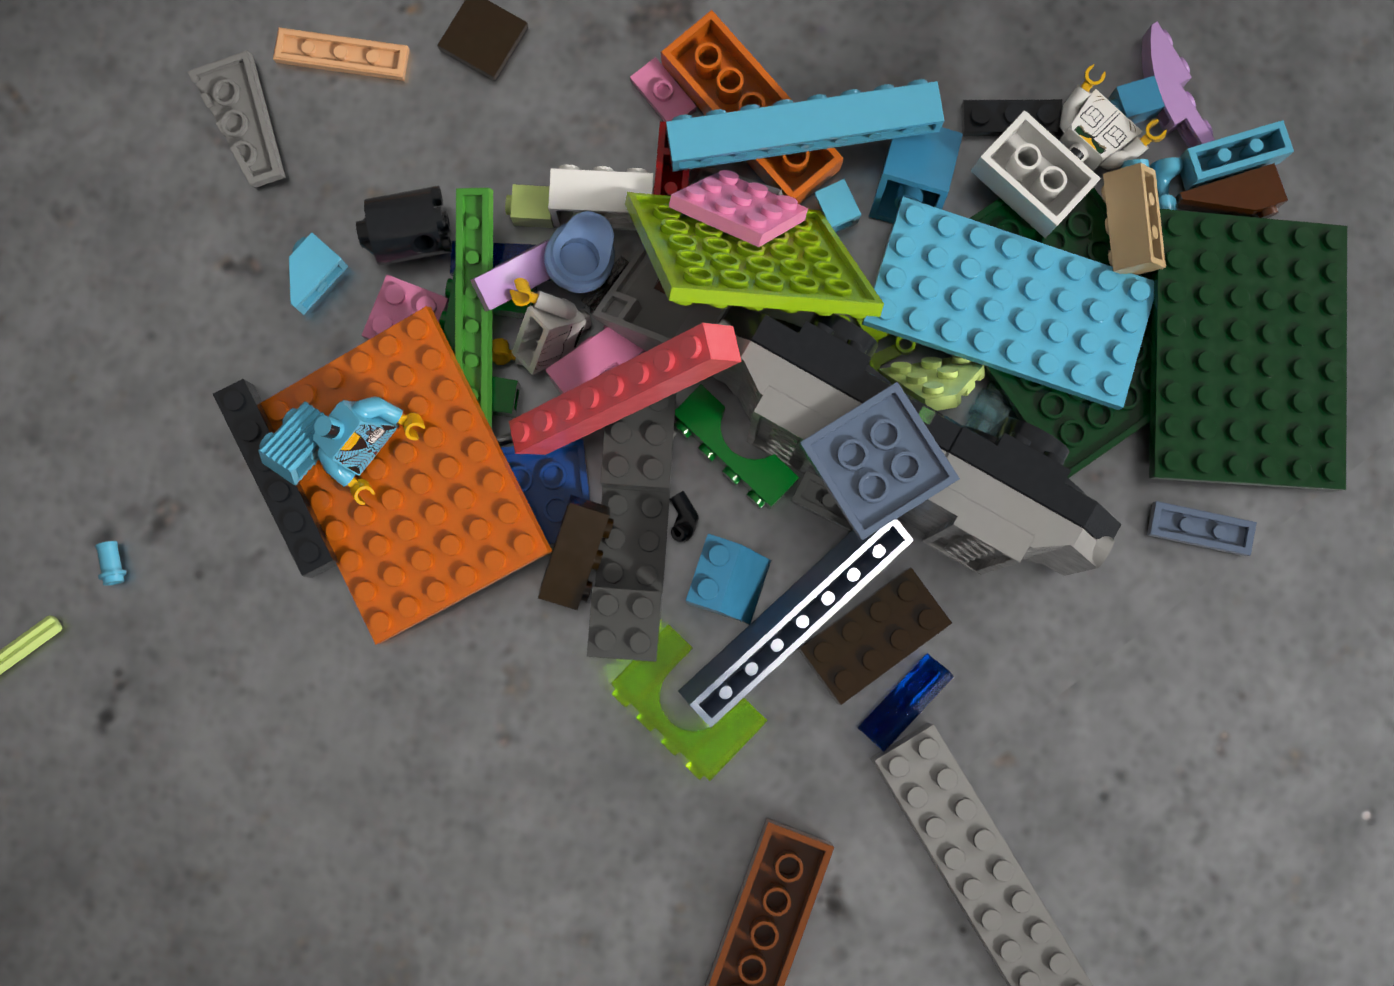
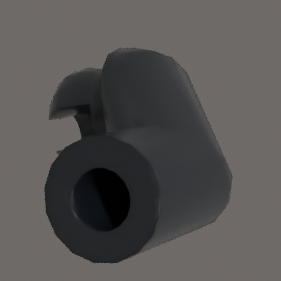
(686, 519)

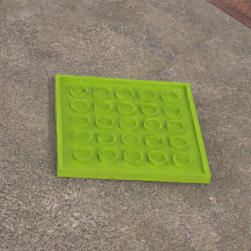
(791, 273)

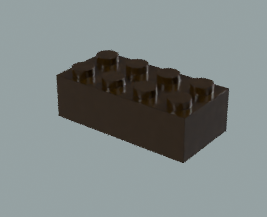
(874, 636)

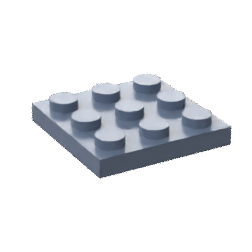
(879, 461)

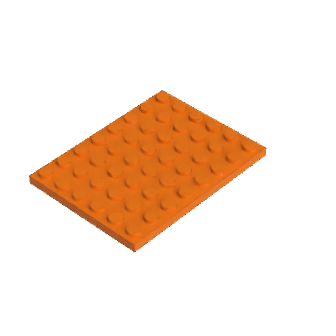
(441, 505)

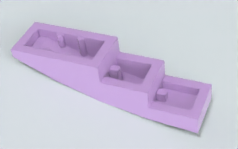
(495, 285)

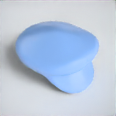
(581, 253)

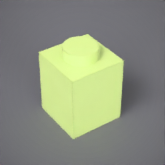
(529, 206)

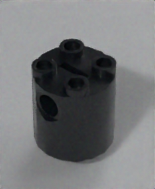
(405, 226)

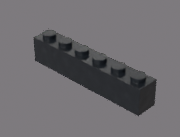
(286, 501)

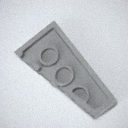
(238, 105)

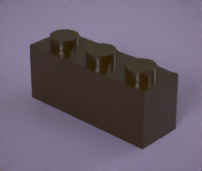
(576, 553)

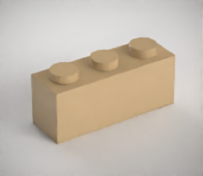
(1133, 220)

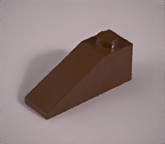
(1245, 194)

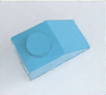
(312, 271)

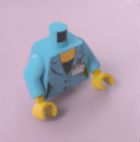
(355, 435)

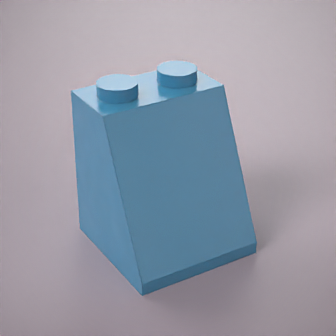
(916, 169)
(728, 579)

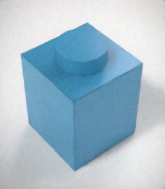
(1138, 99)

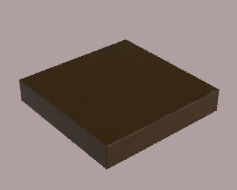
(483, 36)

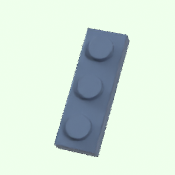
(1201, 528)

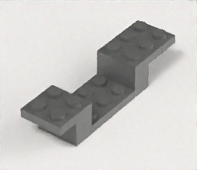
(631, 571)

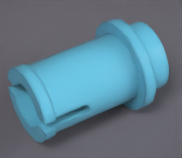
(110, 563)

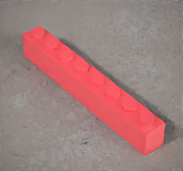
(626, 389)

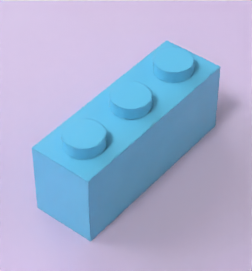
(1235, 154)

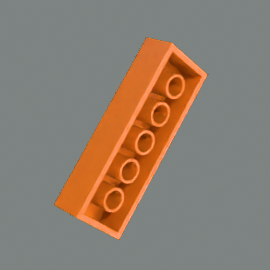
(724, 75)

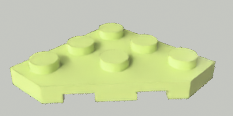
(936, 380)

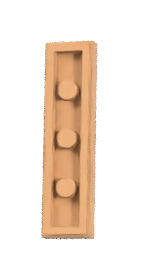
(341, 54)

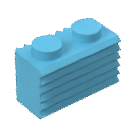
(292, 448)

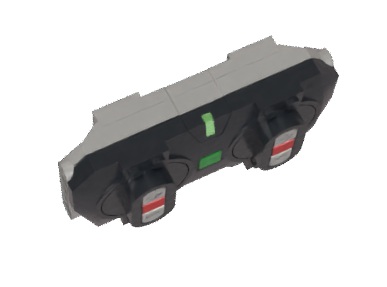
(1011, 483)

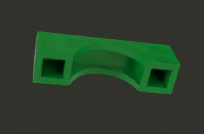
(764, 478)

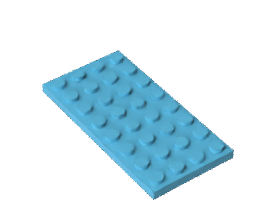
(1011, 303)

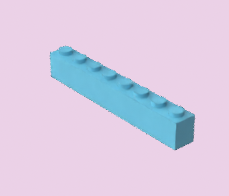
(804, 125)

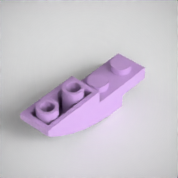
(1172, 75)

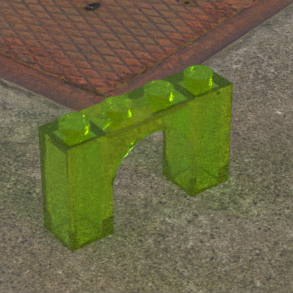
(706, 748)

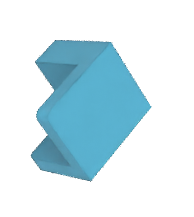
(838, 205)

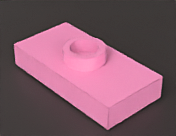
(662, 91)

